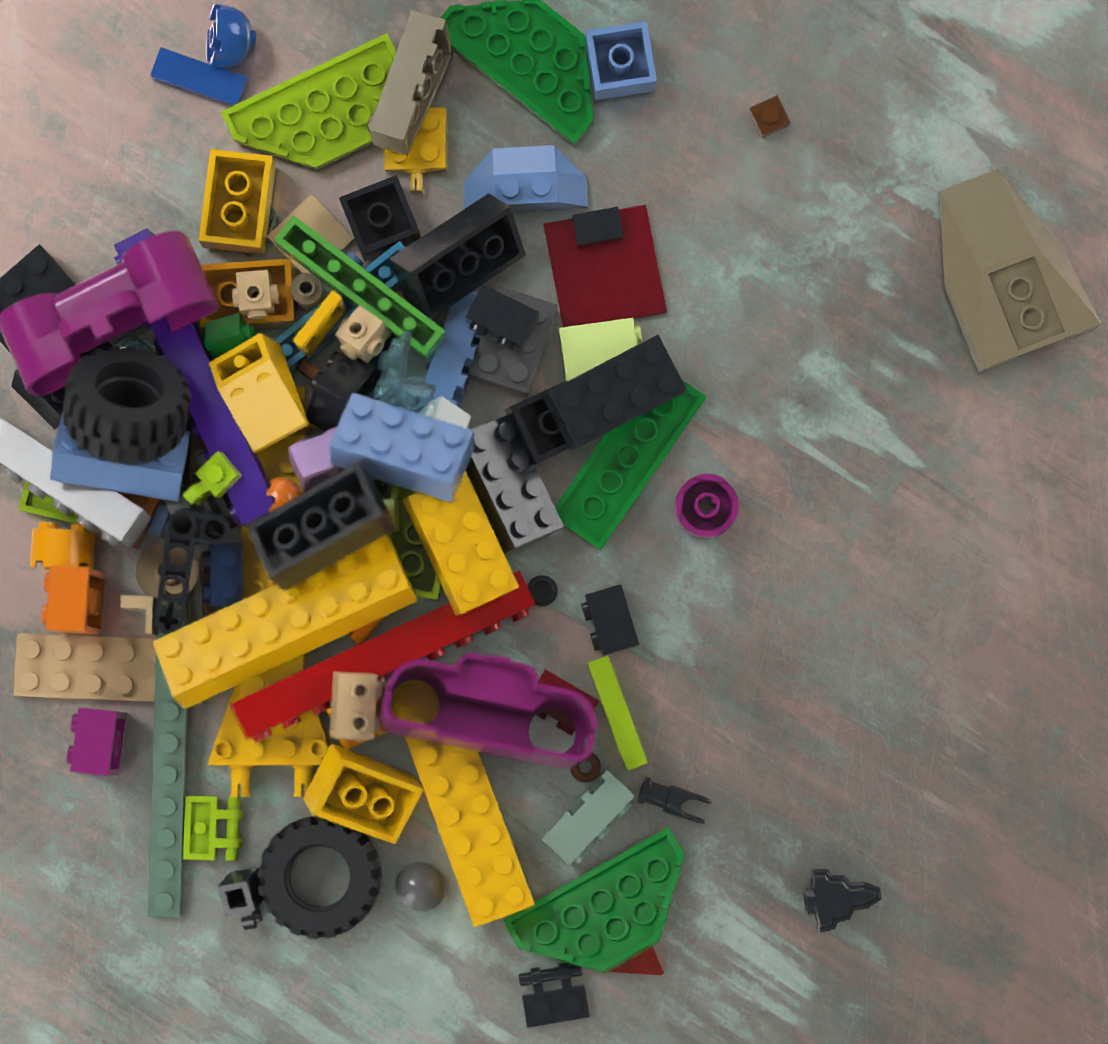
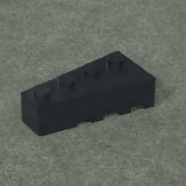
(337, 384)

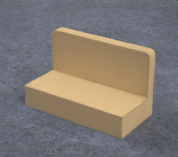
(145, 604)

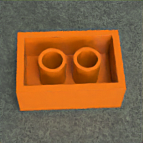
(74, 600)

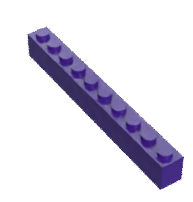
(210, 413)

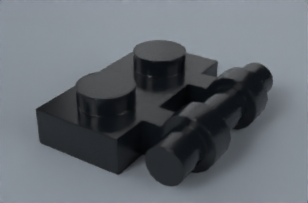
(556, 1004)

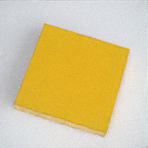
(320, 324)

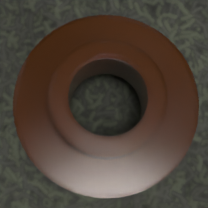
(592, 774)

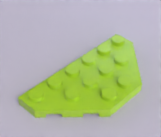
(318, 112)

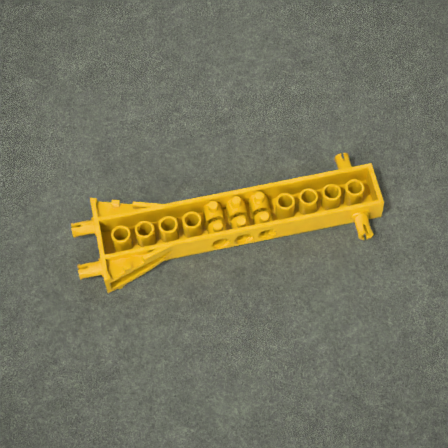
(306, 742)

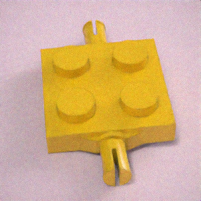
(427, 151)

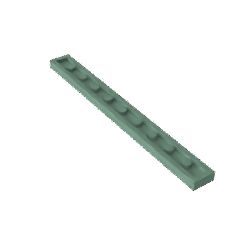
(167, 793)

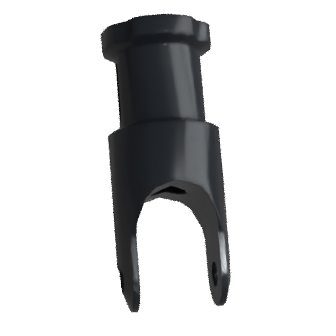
(669, 799)

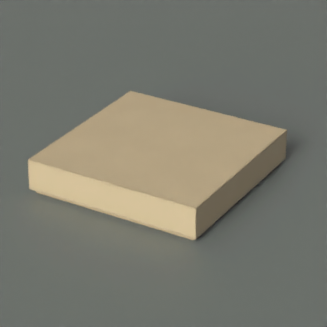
(321, 221)

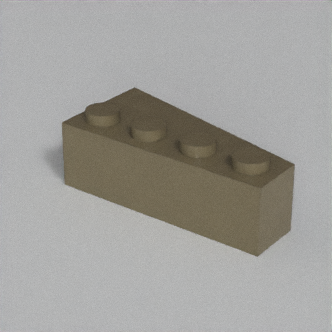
(411, 82)

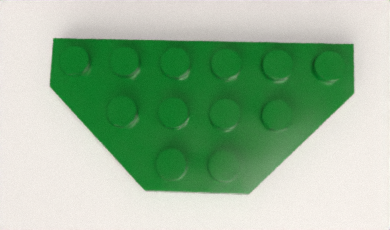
(529, 56)
(606, 911)

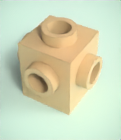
(255, 283)
(362, 335)

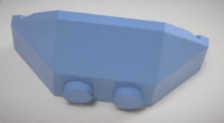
(528, 179)

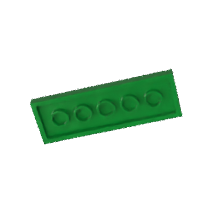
(623, 467)

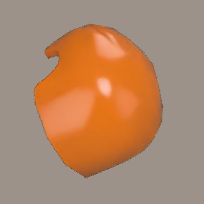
(283, 491)

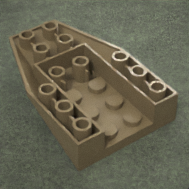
(1007, 274)

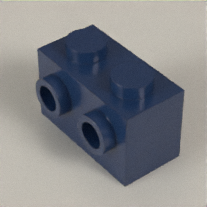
(225, 575)

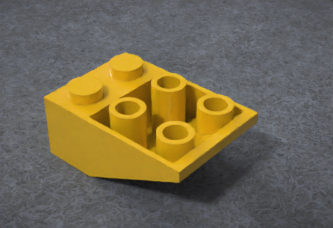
(259, 391)

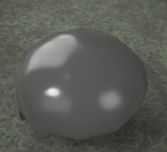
(420, 886)

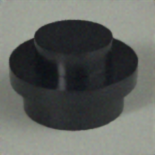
(543, 590)

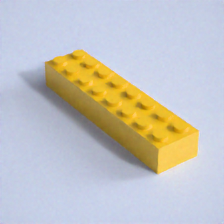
(283, 624)
(465, 814)

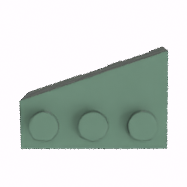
(588, 818)

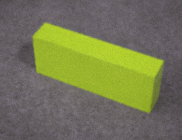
(617, 713)

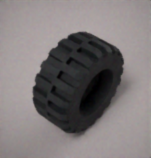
(120, 431)
(309, 919)

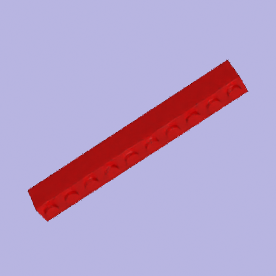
(381, 655)

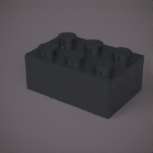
(32, 276)

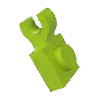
(216, 478)

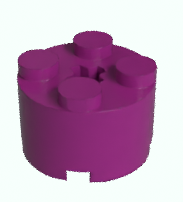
(720, 496)

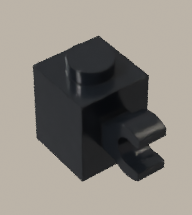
(241, 896)

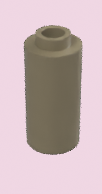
(301, 285)

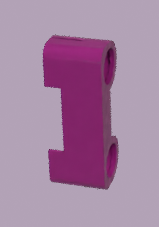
(151, 282)
(489, 708)

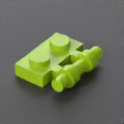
(202, 828)

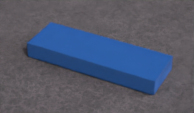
(198, 77)

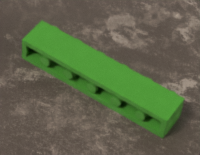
(358, 286)

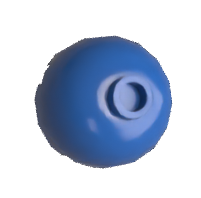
(228, 37)

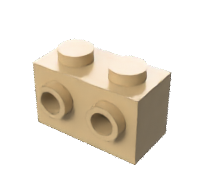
(354, 705)

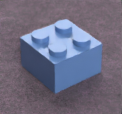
(620, 60)

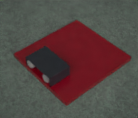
(605, 266)

